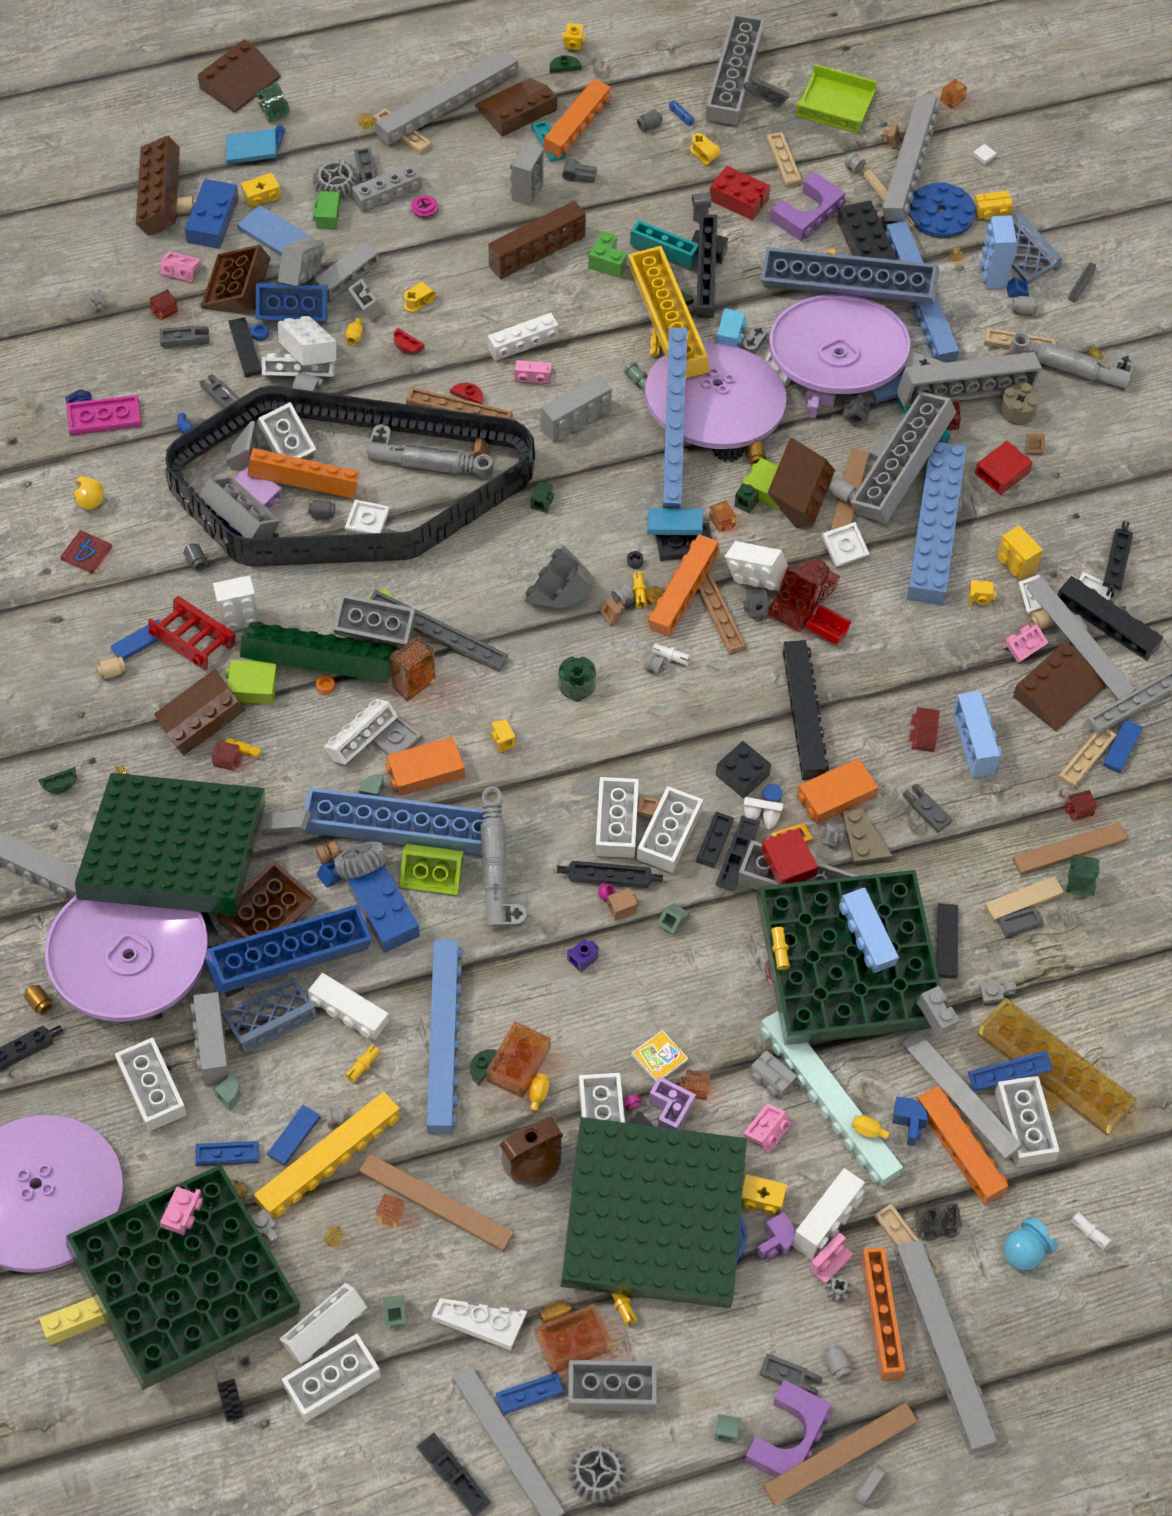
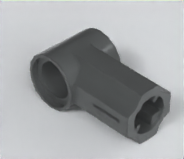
(574, 170)
(701, 205)

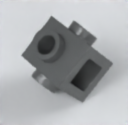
(856, 410)
(752, 599)

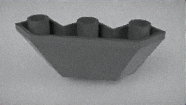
(561, 582)

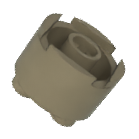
(1019, 404)

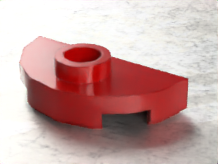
(406, 342)
(467, 392)

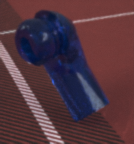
(79, 395)

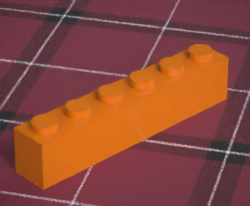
(577, 118)
(303, 473)
(683, 585)
(962, 1146)
(882, 1314)

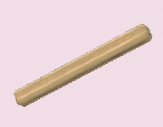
(882, 191)

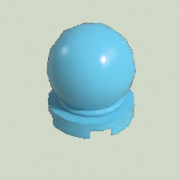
(1027, 1246)

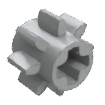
(101, 298)
(831, 833)
(838, 1283)

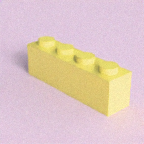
(72, 1321)

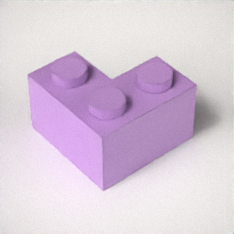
(674, 1102)

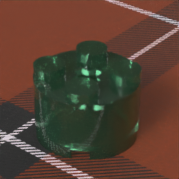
(272, 102)
(577, 678)
(1082, 875)

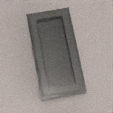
(1020, 922)

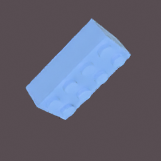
(998, 252)
(976, 734)

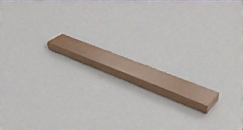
(436, 1202)
(839, 1454)

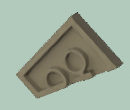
(863, 839)

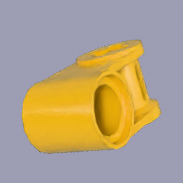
(704, 149)
(418, 297)

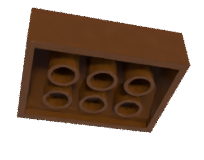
(237, 76)
(518, 106)
(235, 279)
(801, 483)
(1059, 686)
(199, 712)
(268, 903)

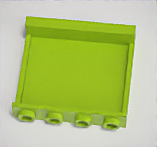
(836, 99)

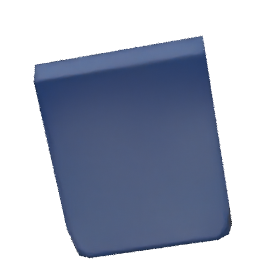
(1017, 287)
(328, 874)

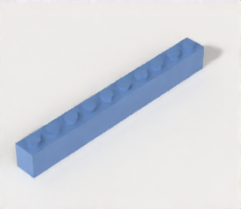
(931, 316)
(674, 418)
(442, 1037)

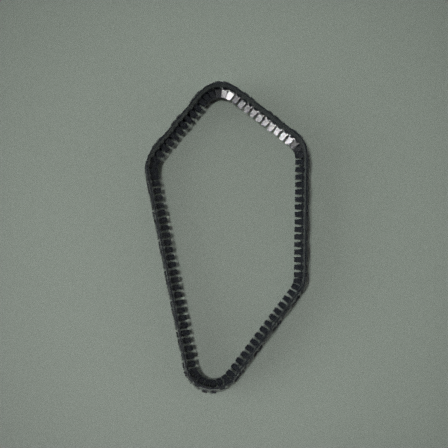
(355, 412)

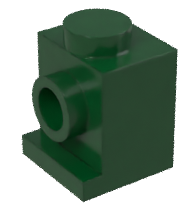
(749, 494)
(542, 497)

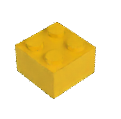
(1019, 553)

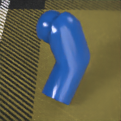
(182, 424)

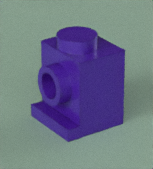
(580, 959)

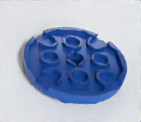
(958, 208)

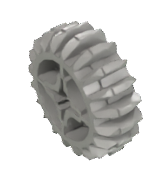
(335, 177)
(360, 860)
(605, 1472)

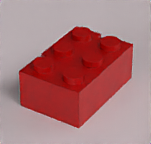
(739, 192)

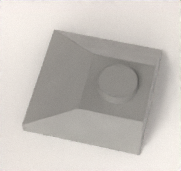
(242, 448)

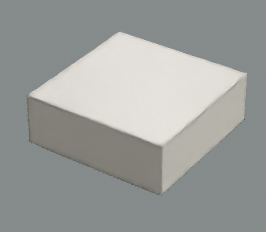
(984, 154)

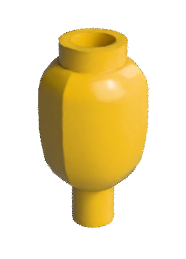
(354, 332)
(538, 1091)
(869, 1127)

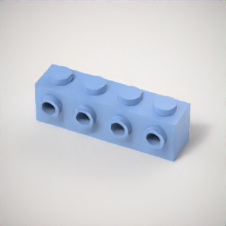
(868, 930)

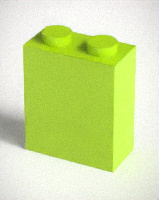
(761, 479)
(252, 681)

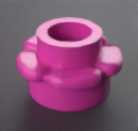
(605, 891)
(632, 1102)

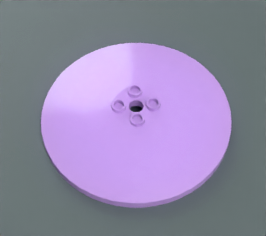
(863, 331)
(724, 416)
(89, 963)
(78, 1188)

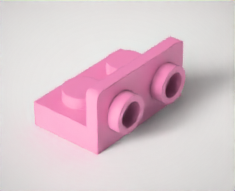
(179, 266)
(532, 372)
(1026, 642)
(768, 1127)
(181, 1210)
(831, 1259)

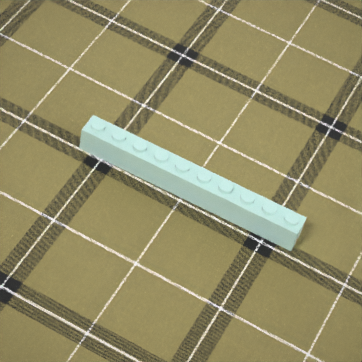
(833, 1103)

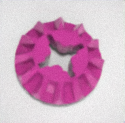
(428, 201)

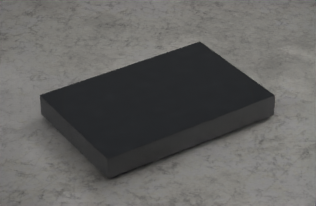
(676, 546)

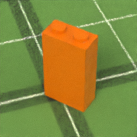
(425, 766)
(837, 791)

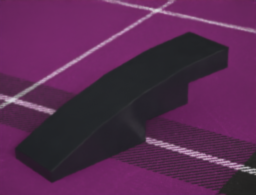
(736, 853)
(453, 1474)

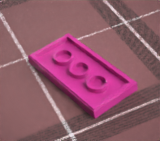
(103, 415)

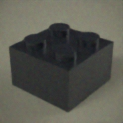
(743, 769)

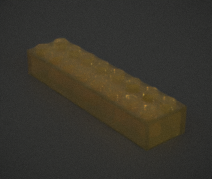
(1072, 1078)

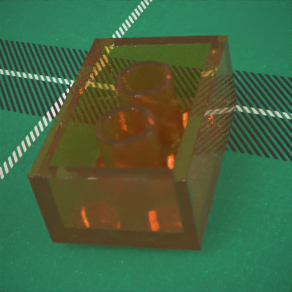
(412, 668)
(518, 1059)
(573, 1337)

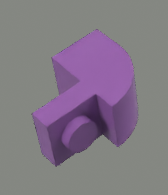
(781, 1234)

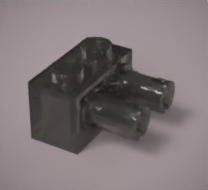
(938, 1221)

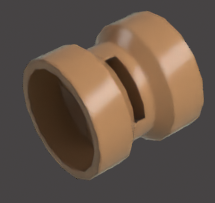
(323, 854)

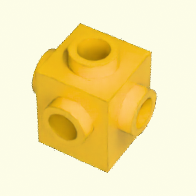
(574, 36)

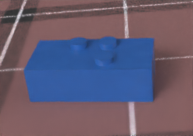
(212, 213)
(286, 301)
(384, 909)

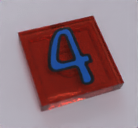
(86, 551)

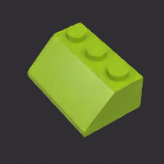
(431, 869)

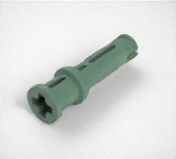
(639, 377)

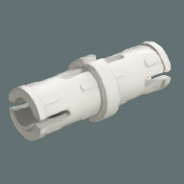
(671, 654)
(1091, 1231)

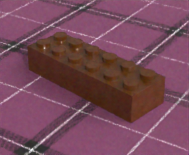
(157, 185)
(537, 239)

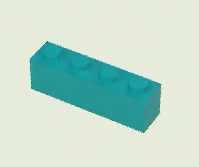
(675, 247)

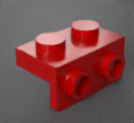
(828, 624)

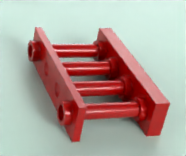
(196, 618)

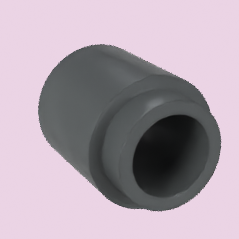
(649, 120)
(321, 509)
(195, 557)

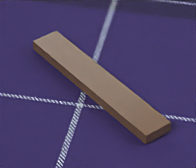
(434, 400)
(854, 476)
(721, 615)
(1063, 850)

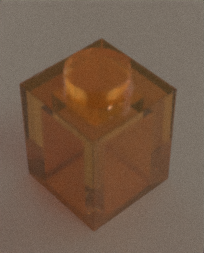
(953, 93)
(722, 516)
(697, 1083)
(390, 1210)

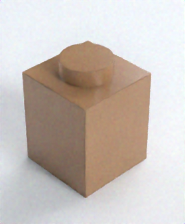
(622, 904)

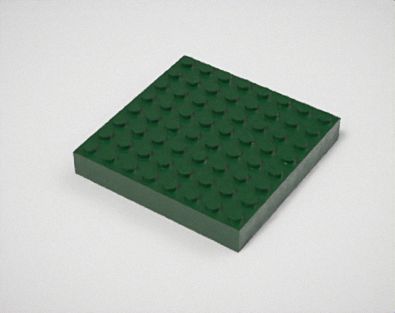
(171, 844)
(828, 984)
(654, 1213)
(179, 1294)

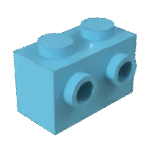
(731, 328)

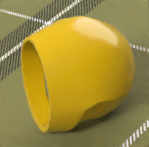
(89, 494)

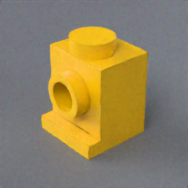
(981, 592)
(502, 735)

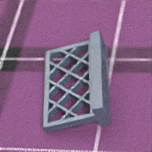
(1038, 244)
(276, 1026)

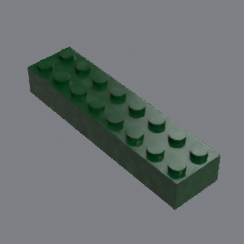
(317, 651)

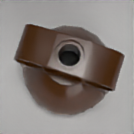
(535, 1161)

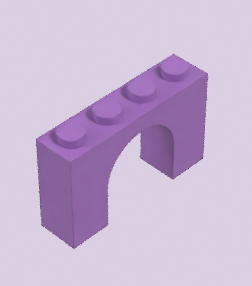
(801, 223)
(810, 1411)

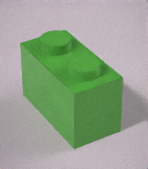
(327, 210)

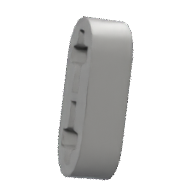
(758, 341)
(870, 1485)

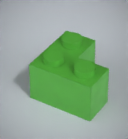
(605, 256)

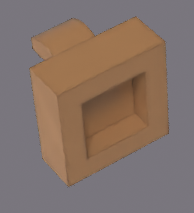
(892, 136)
(1035, 443)
(480, 447)
(611, 611)
(647, 806)

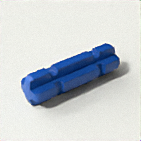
(681, 112)
(280, 132)

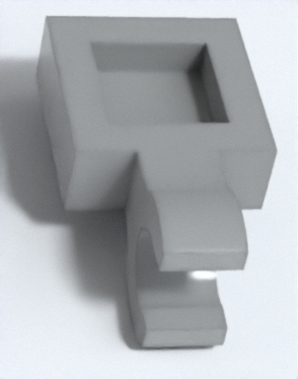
(993, 992)
(266, 1226)

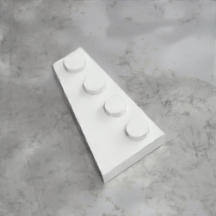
(480, 1321)

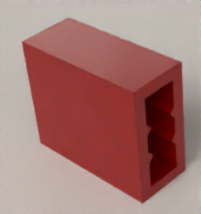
(1003, 467)
(789, 857)

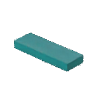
(541, 130)

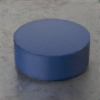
(259, 332)
(772, 793)

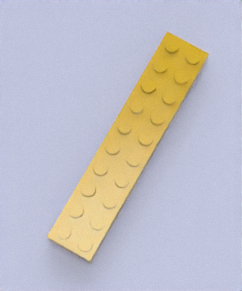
(666, 305)

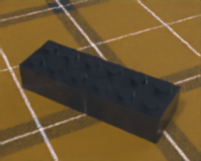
(864, 231)

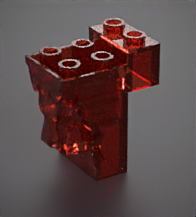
(802, 592)

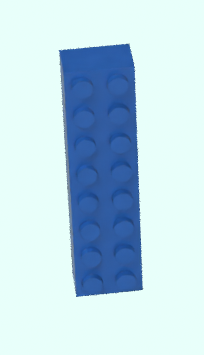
(287, 949)

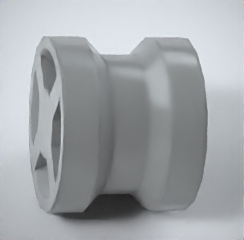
(855, 163)
(622, 594)
(654, 663)
(335, 1116)

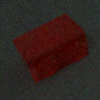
(925, 729)

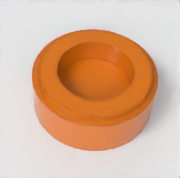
(325, 685)

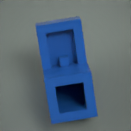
(912, 1114)

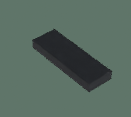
(715, 839)

